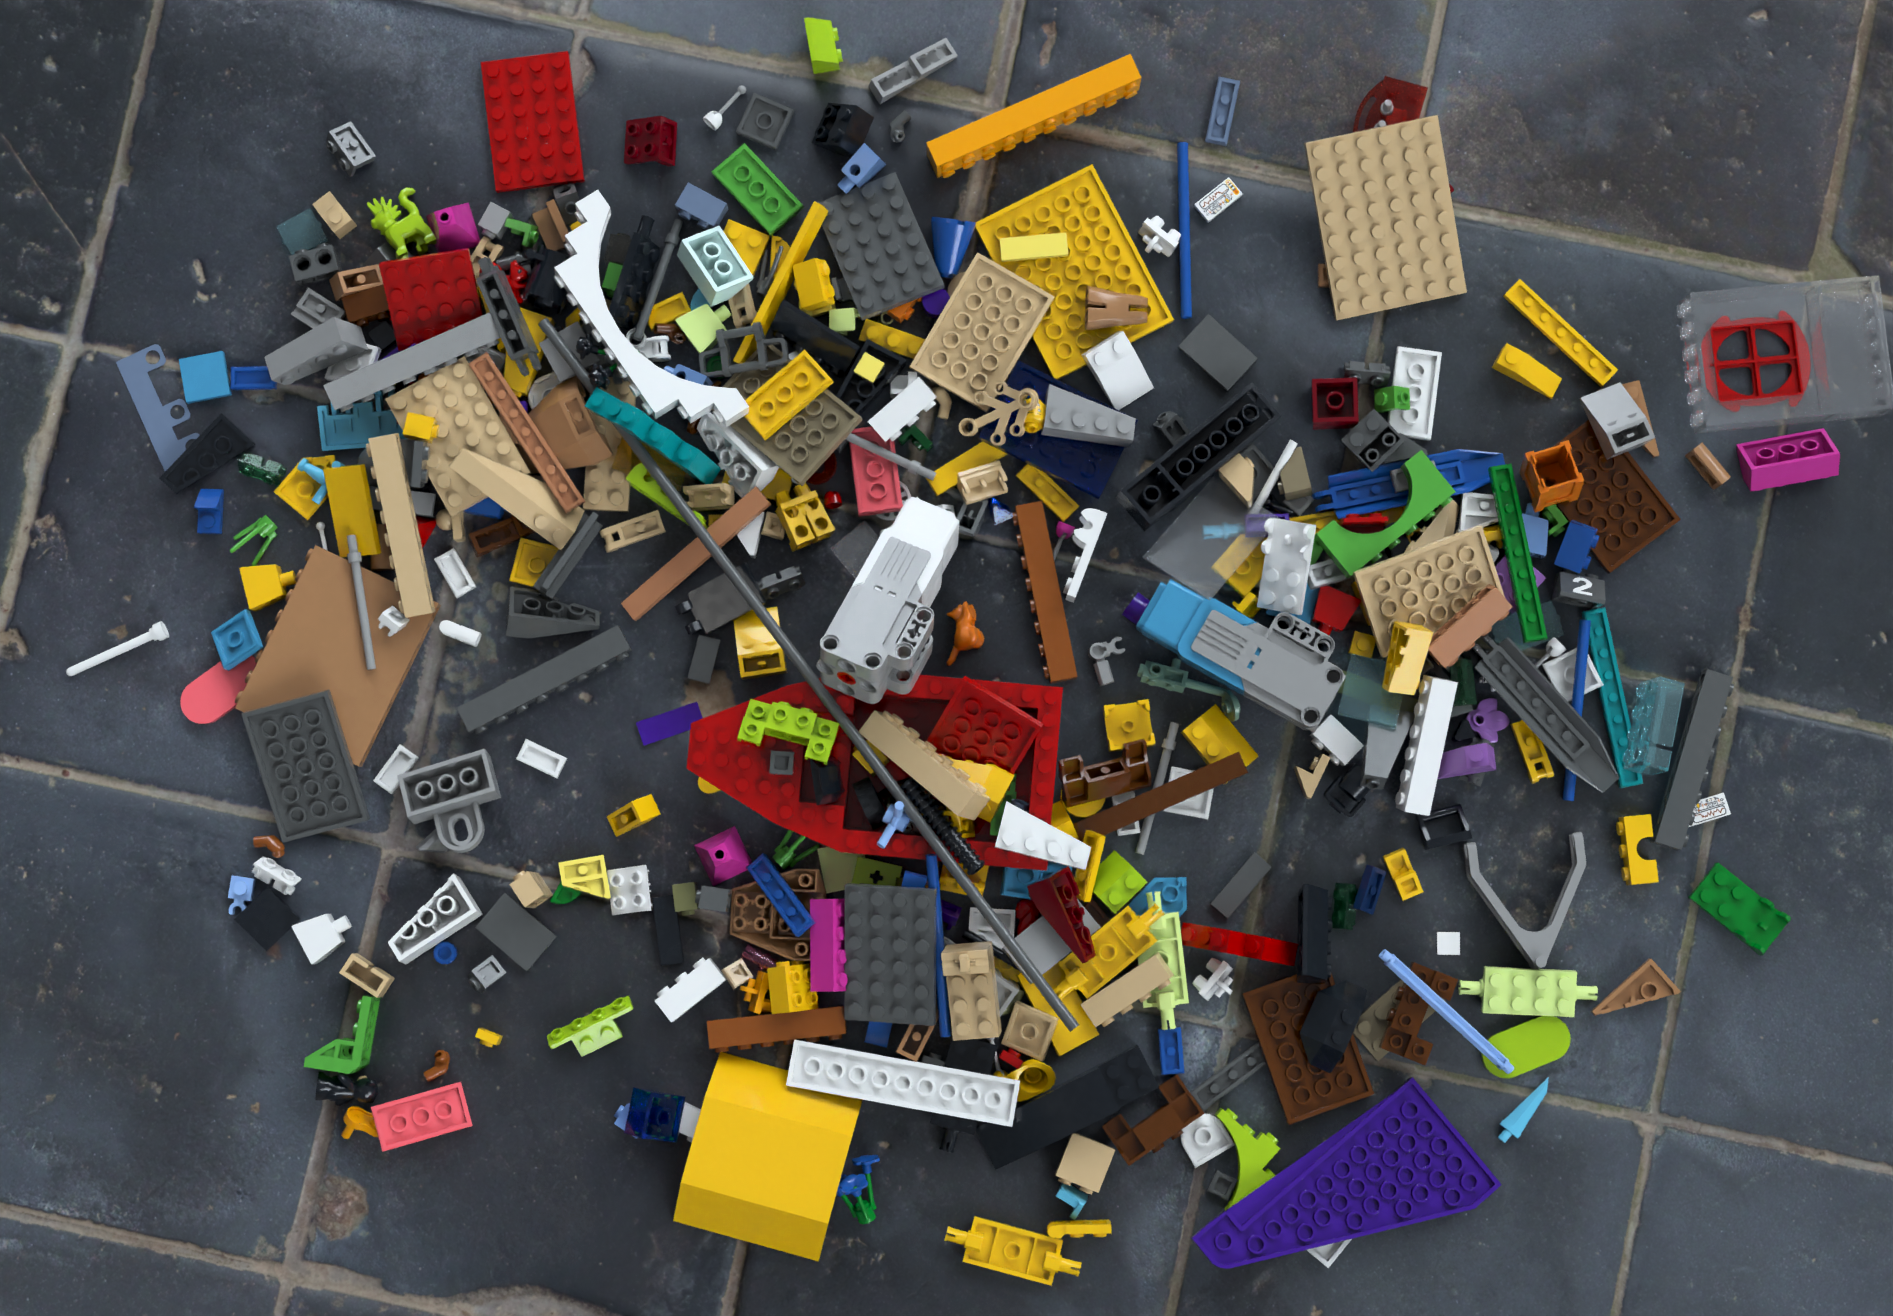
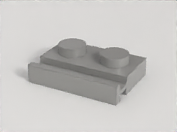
(316, 309)

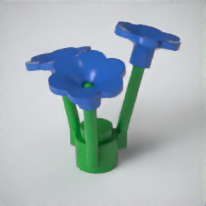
(854, 1184)

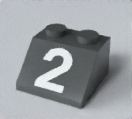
(1578, 590)

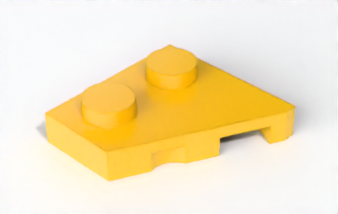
(747, 242)

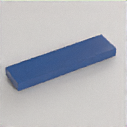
(780, 895)

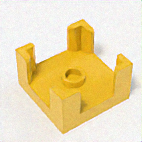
(1127, 724)

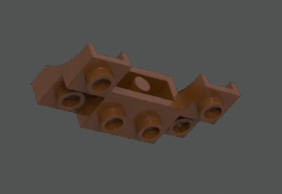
(1105, 778)
(1409, 1013)
(1158, 1126)

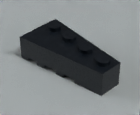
(859, 392)

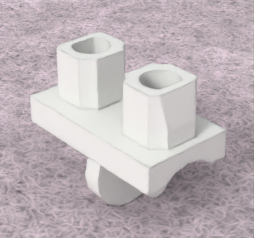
(1158, 238)
(1220, 972)

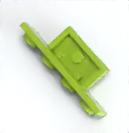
(594, 1029)

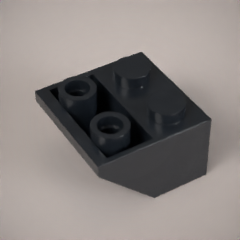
(842, 129)

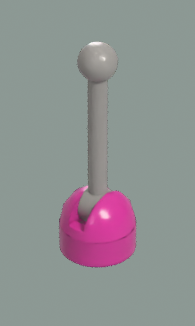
(1063, 531)

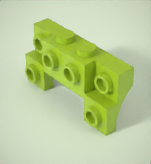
(789, 724)

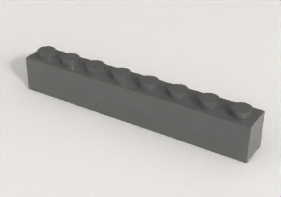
(545, 679)
(1692, 759)

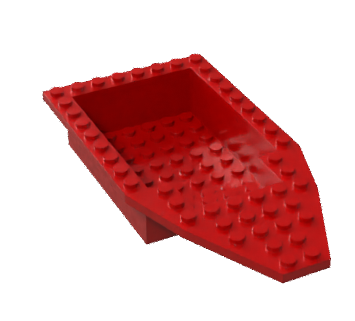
(790, 800)

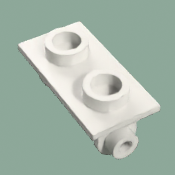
(268, 869)

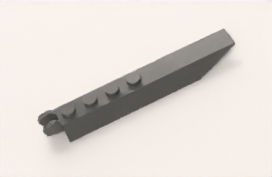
(1546, 712)

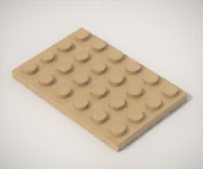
(981, 331)
(465, 422)
(1426, 583)

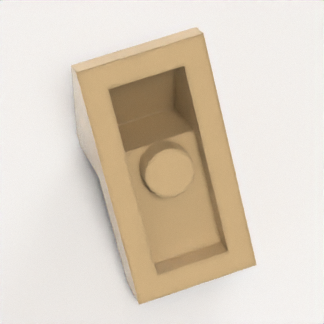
(1309, 781)

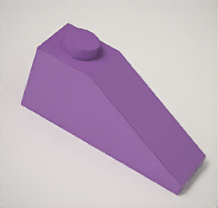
(1467, 761)

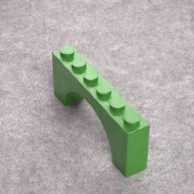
(1425, 492)

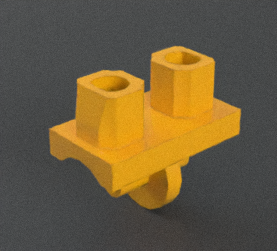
(755, 993)

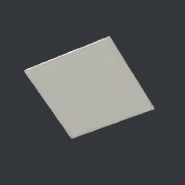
(1448, 943)

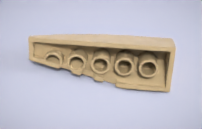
(520, 495)

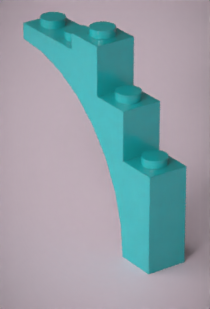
(654, 435)

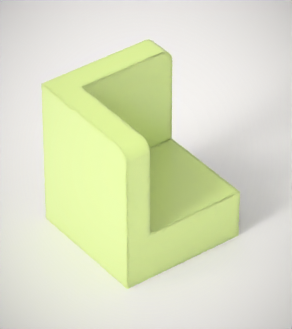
(843, 320)

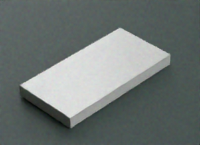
(1420, 373)

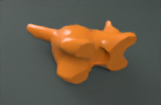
(966, 633)

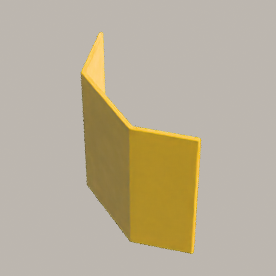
(766, 1158)

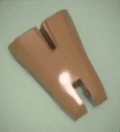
(1112, 309)

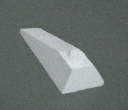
(738, 457)

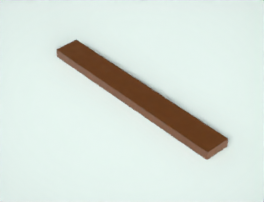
(1163, 796)

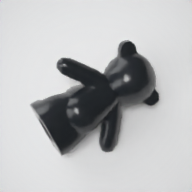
(343, 1089)

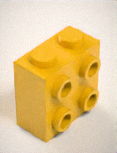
(791, 987)

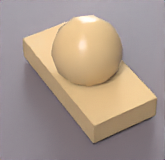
(446, 522)

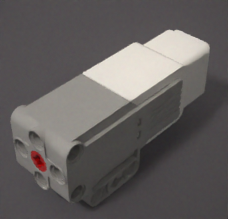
(880, 623)

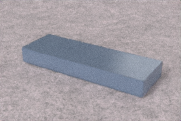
(1222, 111)

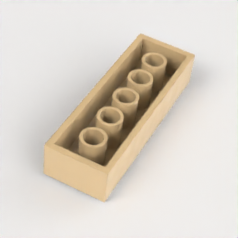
(925, 765)

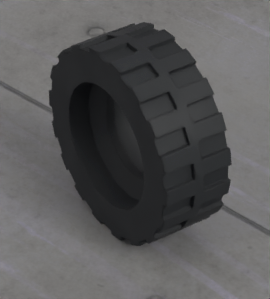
(870, 802)

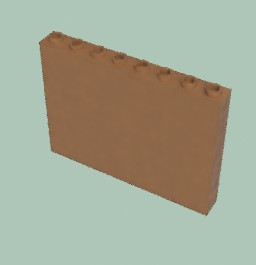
(322, 649)

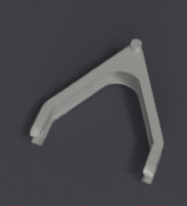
(1532, 945)

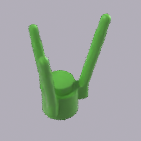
(264, 527)
(785, 856)

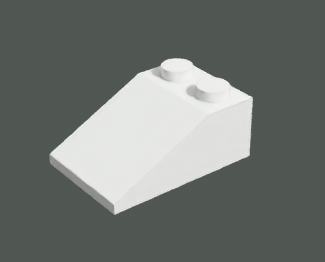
(1118, 370)

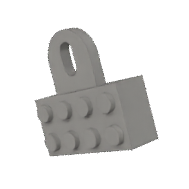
(450, 794)

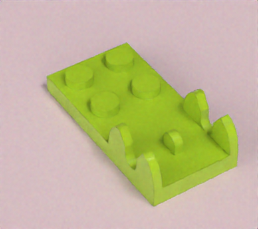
(653, 491)

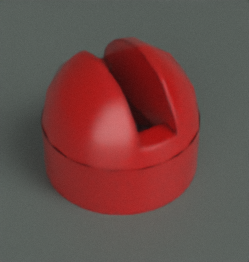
(832, 500)

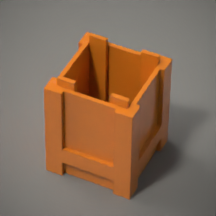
(1553, 465)

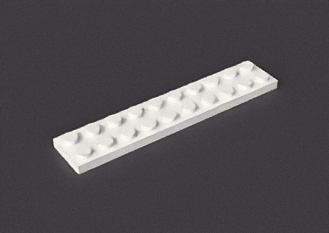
(903, 1083)

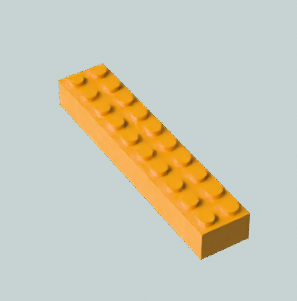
(1033, 116)

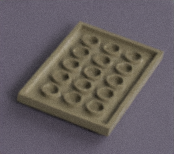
(808, 436)

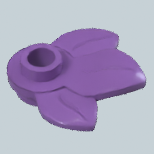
(1490, 719)

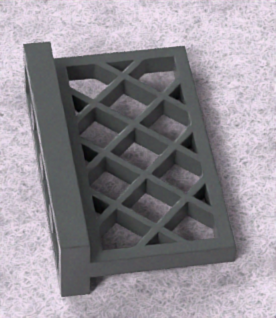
(568, 557)

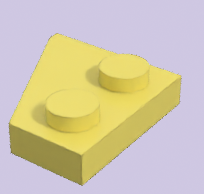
(586, 875)

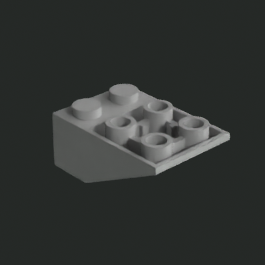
(1616, 420)

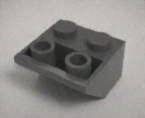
(1372, 440)

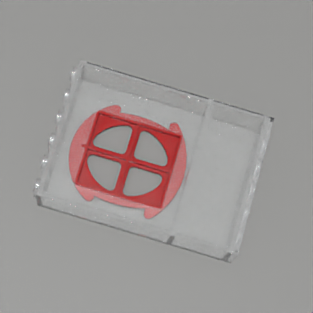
(1833, 346)

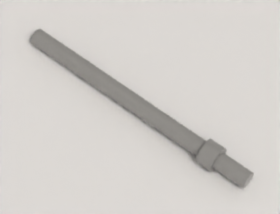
(913, 466)
(355, 558)
(1168, 746)

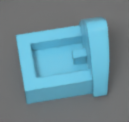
(1073, 1197)

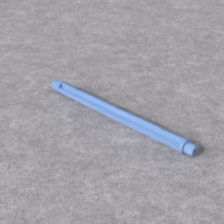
(1446, 1011)

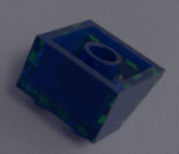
(654, 1115)

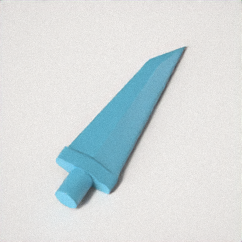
(1520, 1116)

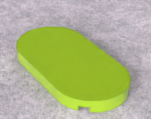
(1530, 1045)

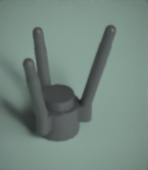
(764, 284)

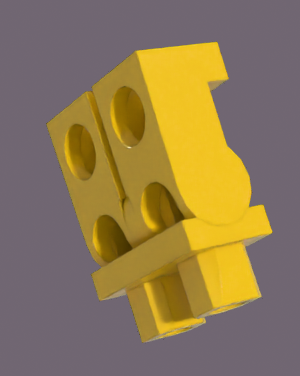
(803, 517)

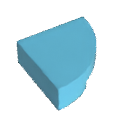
(698, 300)

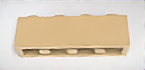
(1127, 989)

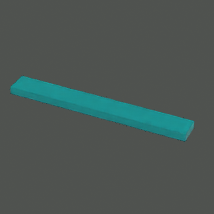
(1611, 693)

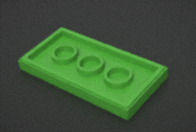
(757, 189)

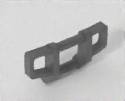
(724, 350)

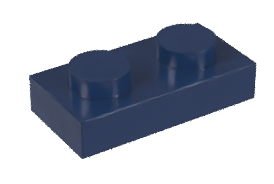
(1369, 889)

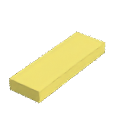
(1033, 247)

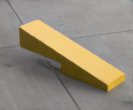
(974, 457)

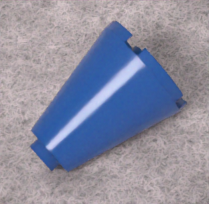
(950, 243)

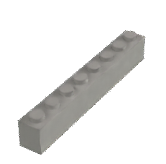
(412, 361)

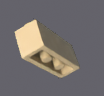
(530, 889)

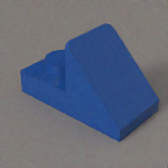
(210, 511)

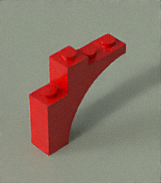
(1238, 943)

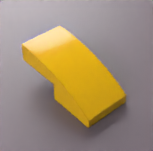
(1402, 874)

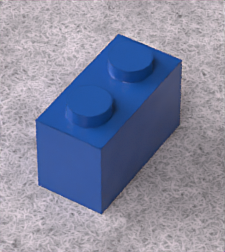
(1576, 547)

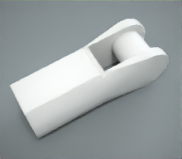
(460, 632)

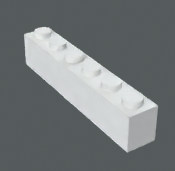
(1426, 745)

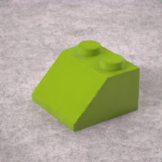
(822, 45)
(1116, 882)

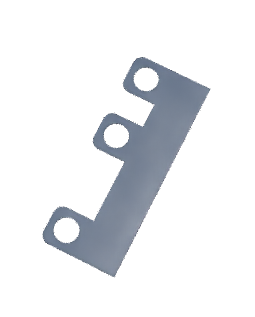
(154, 416)

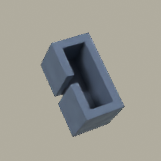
(701, 207)

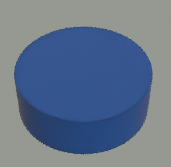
(445, 952)

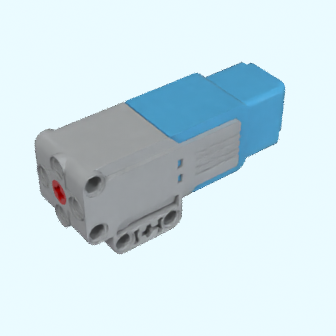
(1255, 661)

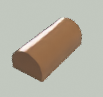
(1707, 466)
(381, 561)

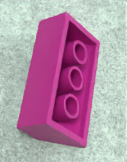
(1788, 459)
(827, 945)

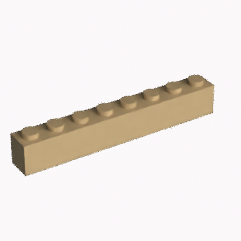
(401, 525)

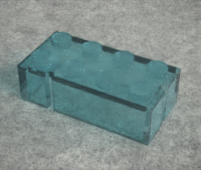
(1653, 723)

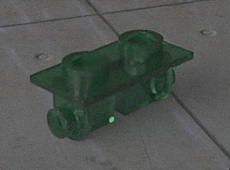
(251, 466)
(1463, 674)
(1342, 916)

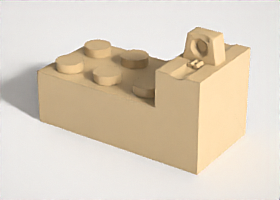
(972, 990)

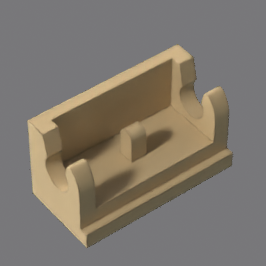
(982, 482)
(710, 496)

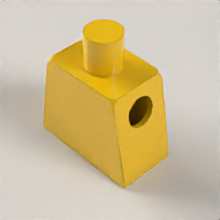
(265, 585)

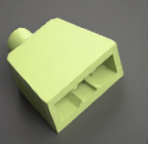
(701, 326)

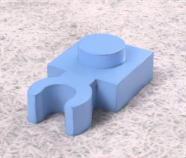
(240, 890)

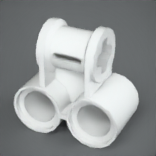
(650, 347)

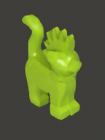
(404, 231)

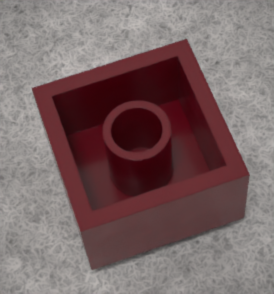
(1334, 403)

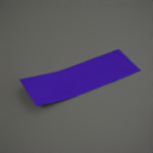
(668, 723)

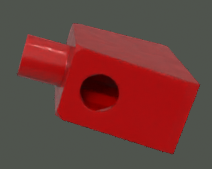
(1333, 609)

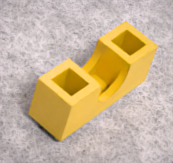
(1635, 868)

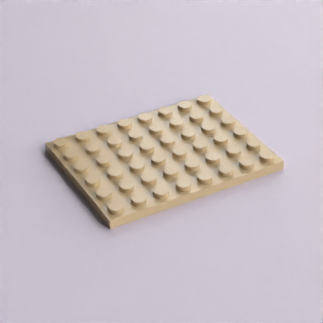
(1385, 217)

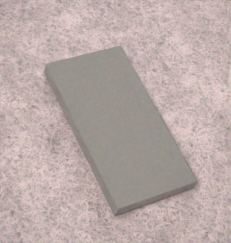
(1045, 945)

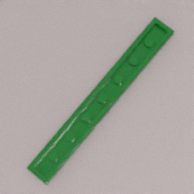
(1517, 553)

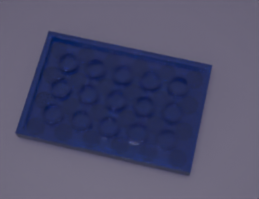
(1070, 460)

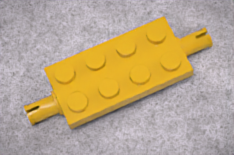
(1115, 948)
(1013, 1250)

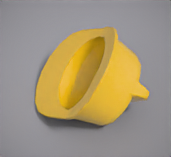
(1034, 1078)

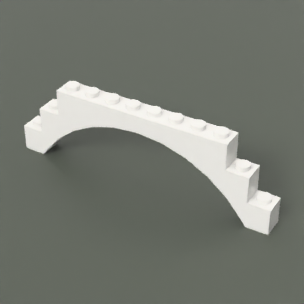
(655, 386)

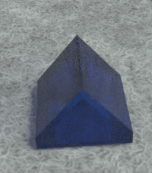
(999, 511)

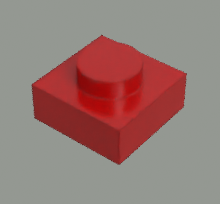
(1011, 1057)

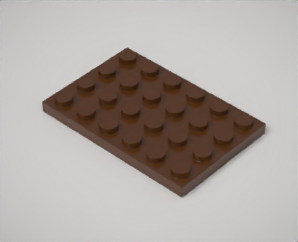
(1615, 501)
(1302, 1089)

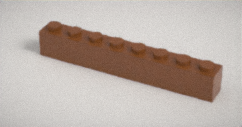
(1045, 591)

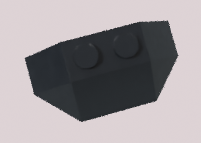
(1331, 1023)

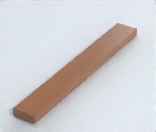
(526, 432)
(695, 554)

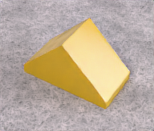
(1062, 821)

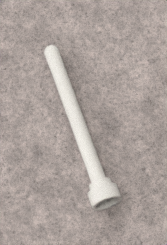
(157, 632)

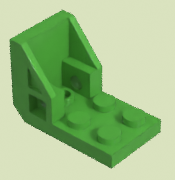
(336, 1054)

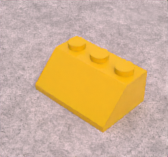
(1217, 738)

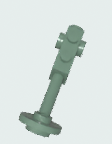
(1176, 680)

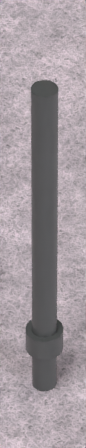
(671, 242)

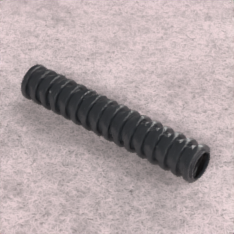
(943, 826)

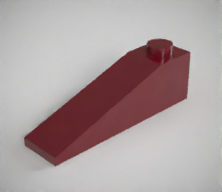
(1058, 904)

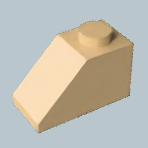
(334, 215)
(1239, 477)

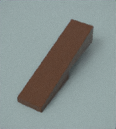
(498, 535)

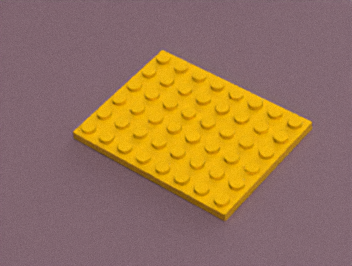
(1098, 257)

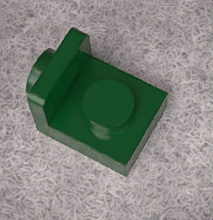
(919, 440)

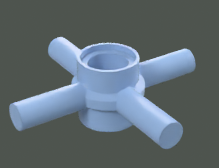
(896, 820)

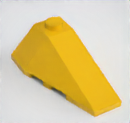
(992, 778)

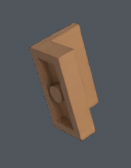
(551, 226)

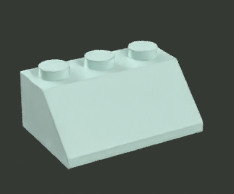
(714, 265)

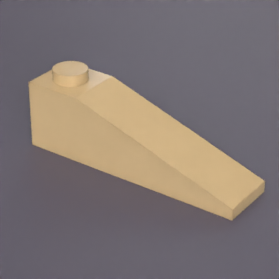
(1442, 526)

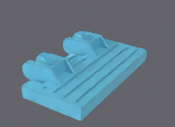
(356, 425)

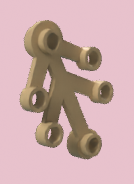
(1002, 411)

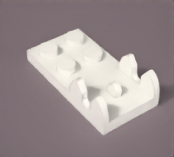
(1085, 539)
(1285, 565)

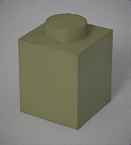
(684, 898)

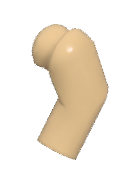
(944, 400)

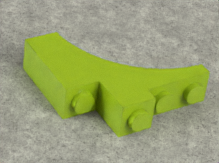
(1251, 1154)

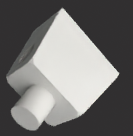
(321, 936)

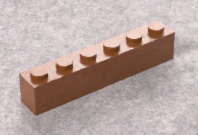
(776, 1027)

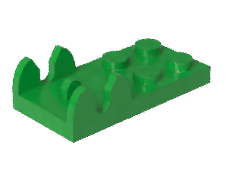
(1739, 909)

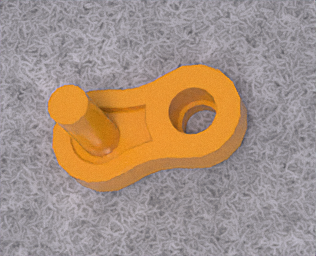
(358, 1119)

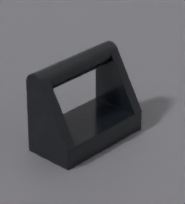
(1448, 839)

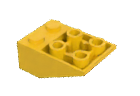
(756, 648)

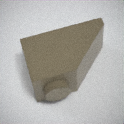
(1294, 477)

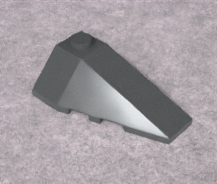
(538, 616)

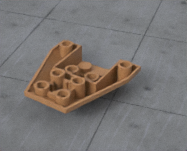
(568, 428)
(759, 922)

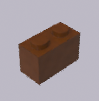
(366, 306)

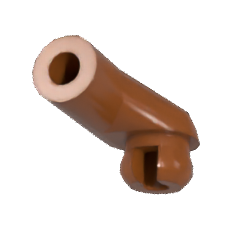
(272, 843)
(440, 1067)

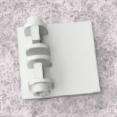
(629, 890)

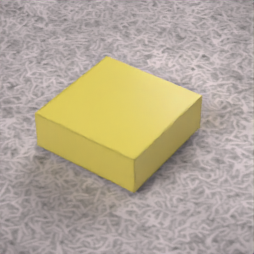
(869, 367)

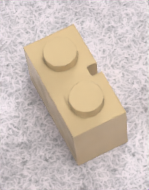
(370, 979)

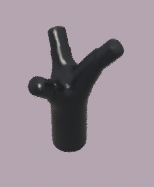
(1274, 505)

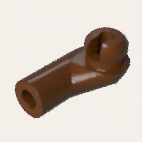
(674, 333)

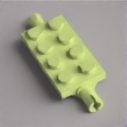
(1170, 947)
(1528, 991)

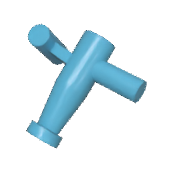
(318, 475)

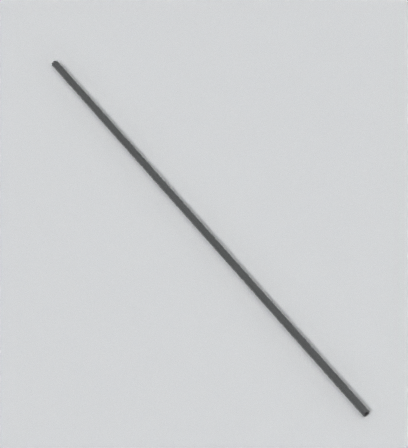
(823, 694)

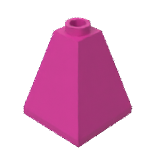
(454, 228)
(734, 860)

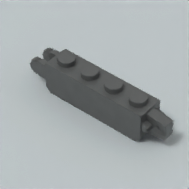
(507, 316)

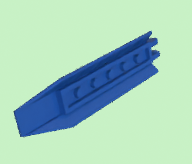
(1370, 491)

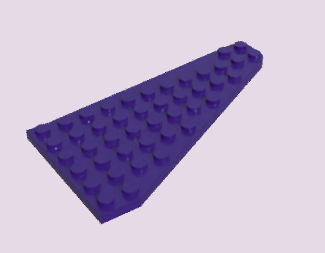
(1371, 1176)

